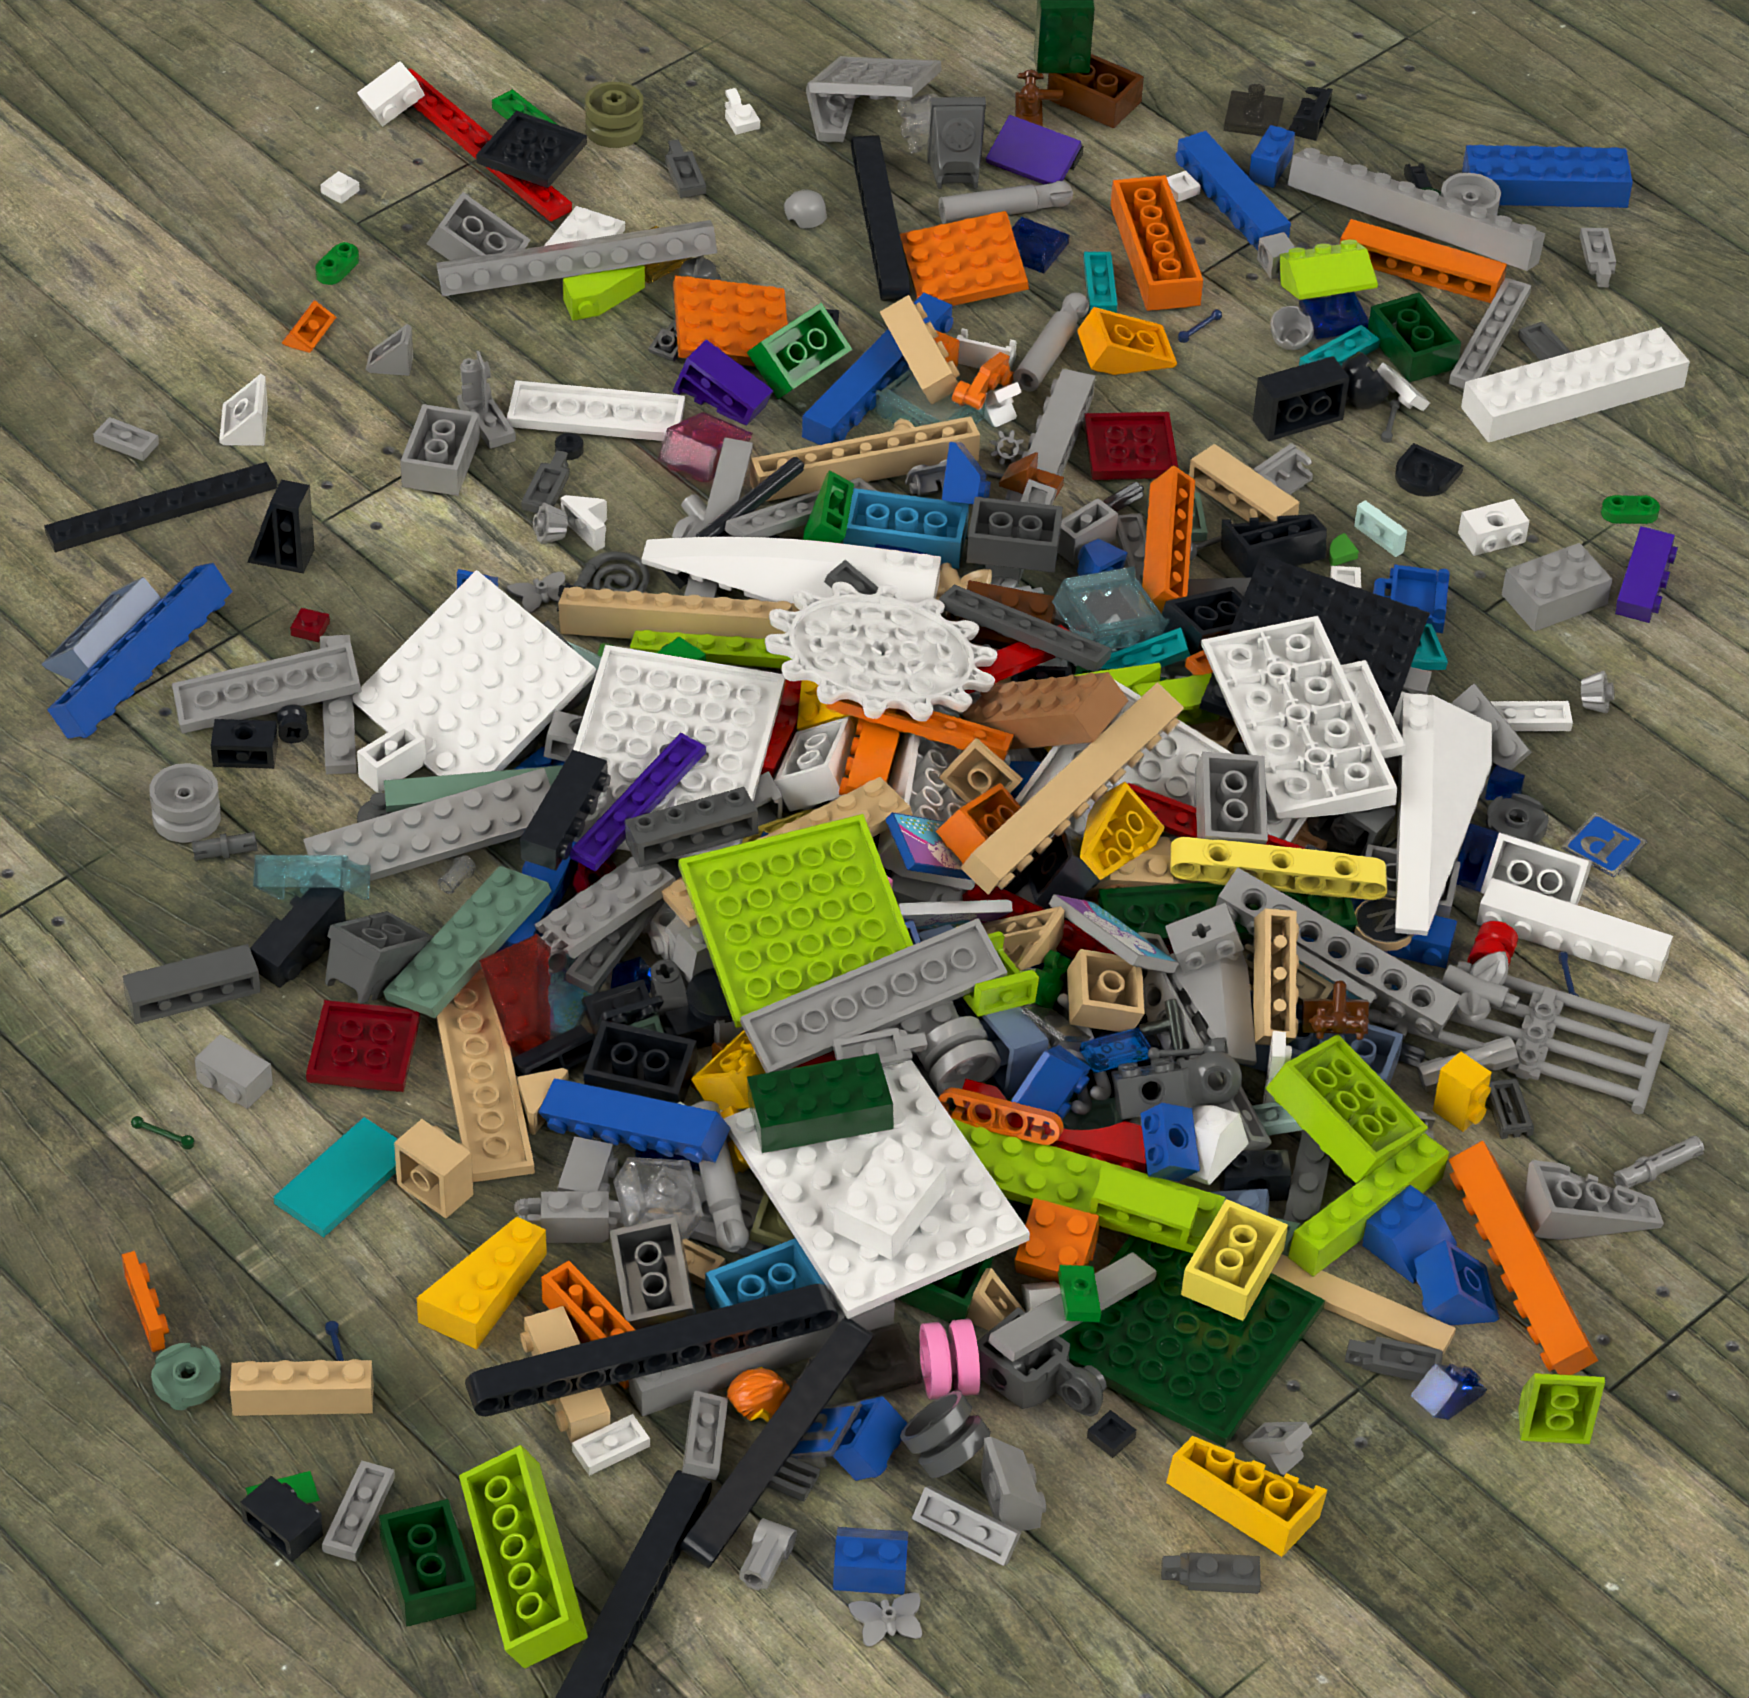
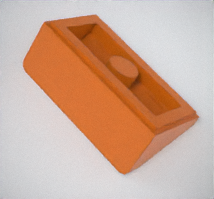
(309, 328)

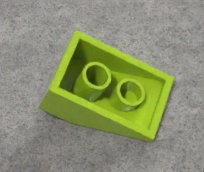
(1559, 1408)

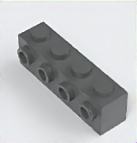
(691, 826)

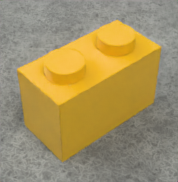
(1462, 1091)

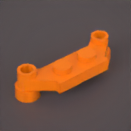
(991, 374)

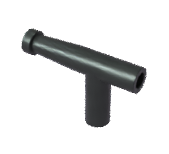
(1171, 1024)

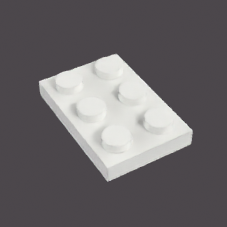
(586, 224)

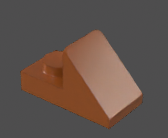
(1021, 471)

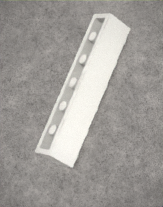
(1576, 930)

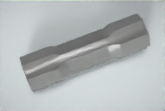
(1492, 1056)

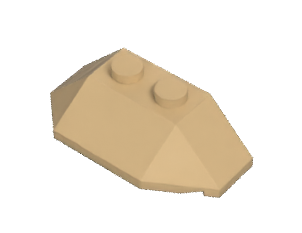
(1147, 869)
(1030, 935)

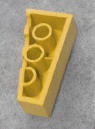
(726, 1074)
(484, 1284)
(1246, 1495)

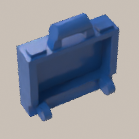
(1419, 589)

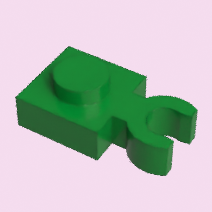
(1049, 983)

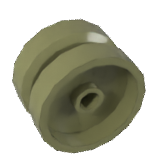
(614, 114)

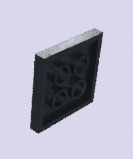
(531, 149)

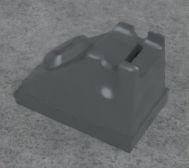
(956, 139)
(372, 952)

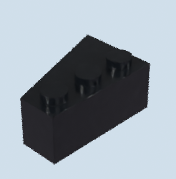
(287, 530)
(1289, 540)
(300, 936)

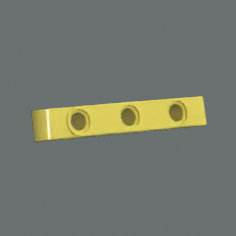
(1280, 867)

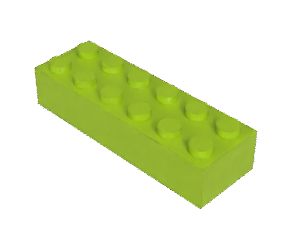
(522, 1557)

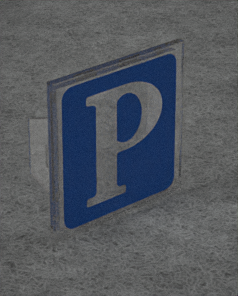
(1604, 844)
(826, 1434)

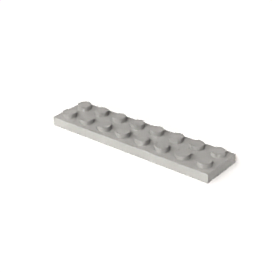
(438, 827)
(873, 996)

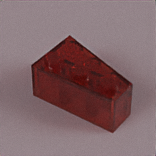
(519, 991)

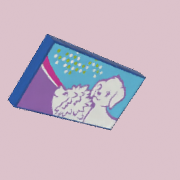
(923, 847)

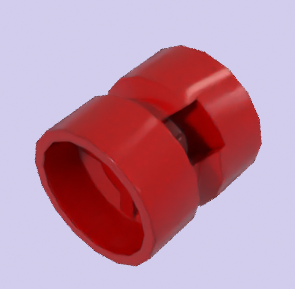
(1491, 938)

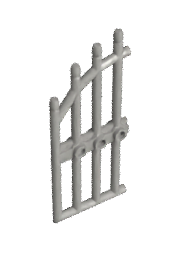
(1536, 1039)

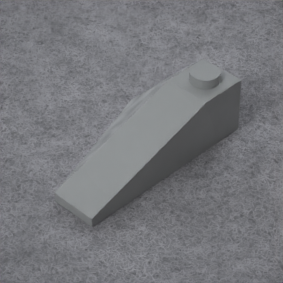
(1224, 1000)
(1573, 1206)

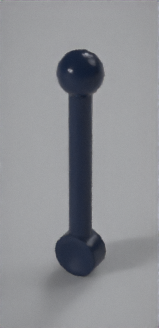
(1183, 336)
(1563, 960)
(332, 1329)

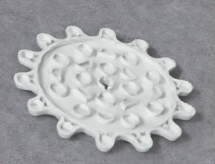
(842, 645)

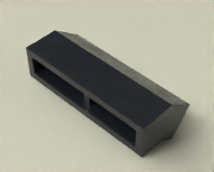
(559, 1052)

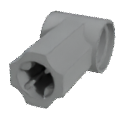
(769, 1546)

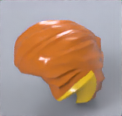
(758, 1393)

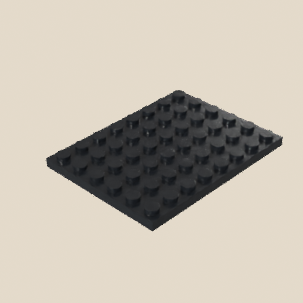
(1355, 622)

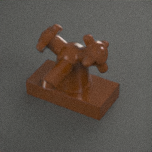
(1029, 101)
(1335, 1014)

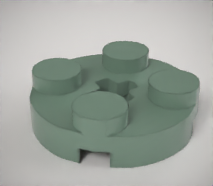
(186, 1392)

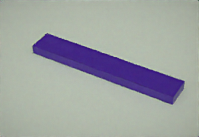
(637, 800)

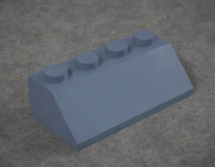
(102, 629)

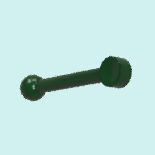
(186, 1141)

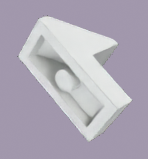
(999, 404)
(586, 518)

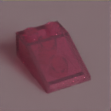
(697, 445)

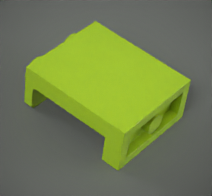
(1003, 992)

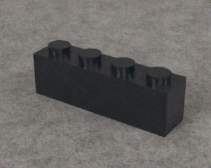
(564, 810)

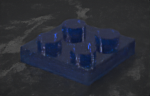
(1038, 244)
(1334, 314)

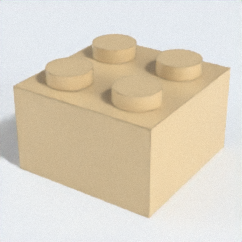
(1104, 992)
(434, 1168)

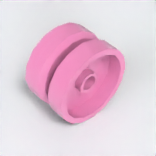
(949, 1358)

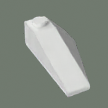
(1218, 1140)

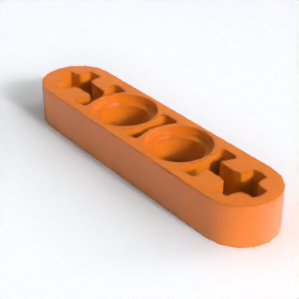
(1000, 1110)

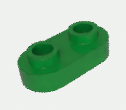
(337, 263)
(1630, 509)

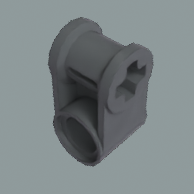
(668, 984)

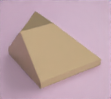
(978, 771)

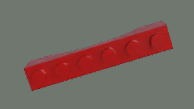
(1116, 1144)

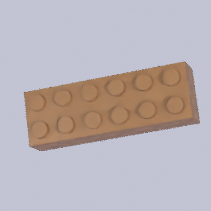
(1050, 709)

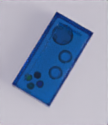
(1115, 1049)

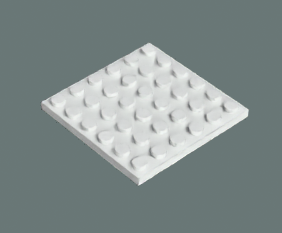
(475, 681)

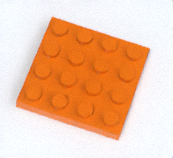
(965, 259)
(726, 315)

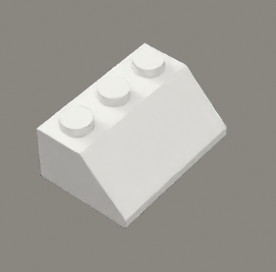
(1538, 868)

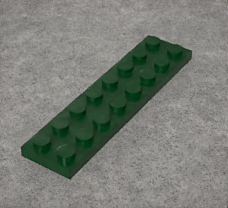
(1154, 907)

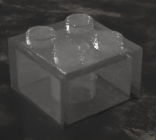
(658, 1190)

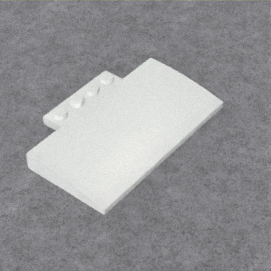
(1309, 717)

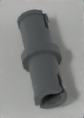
(224, 846)

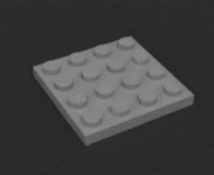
(875, 77)

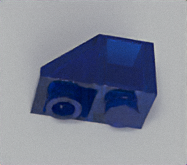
(1448, 1390)

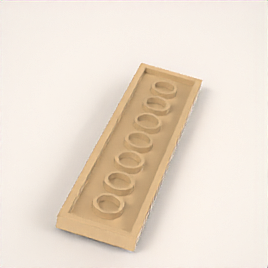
(873, 800)
(484, 1084)

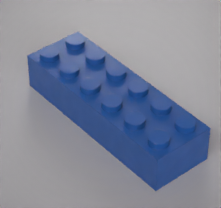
(1554, 174)

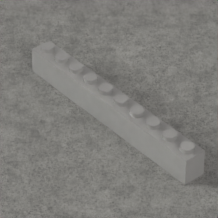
(1416, 208)
(576, 258)
(1055, 434)

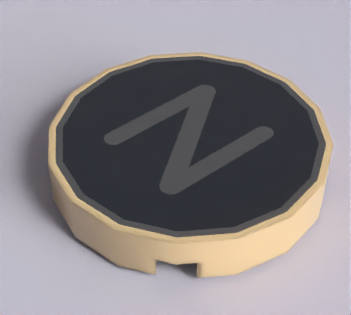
(1377, 924)

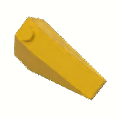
(1118, 831)

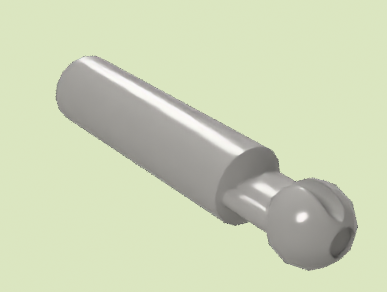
(1012, 200)
(1051, 342)
(723, 1195)

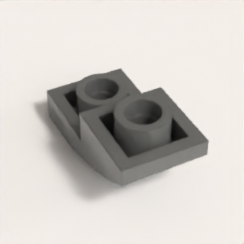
(666, 343)

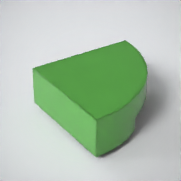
(1342, 550)

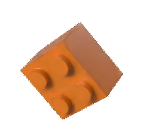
(1056, 1238)

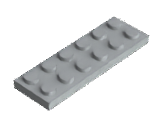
(266, 687)

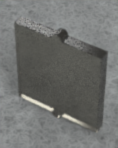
(1055, 1024)

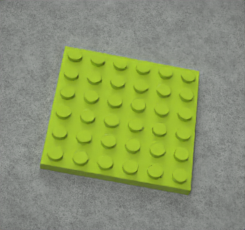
(793, 911)

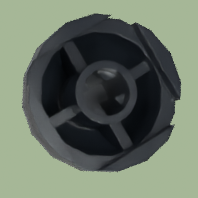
(1365, 386)

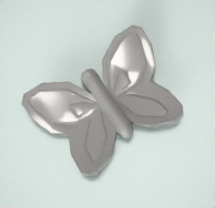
(541, 591)
(888, 1619)

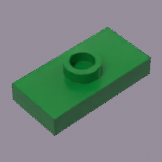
(1079, 1293)

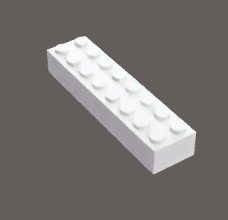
(1574, 384)

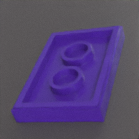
(1033, 151)

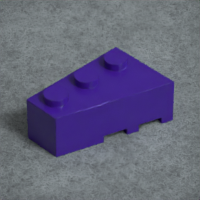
(722, 383)
(1646, 574)

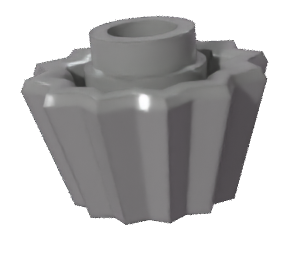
(549, 524)
(1597, 692)

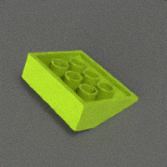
(1345, 1107)

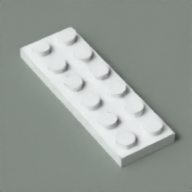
(594, 410)

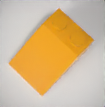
(1124, 343)

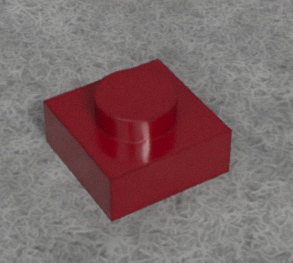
(310, 624)

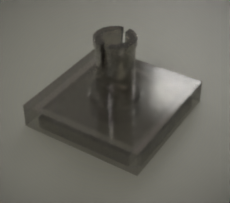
(1252, 111)

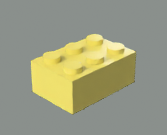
(1234, 1259)

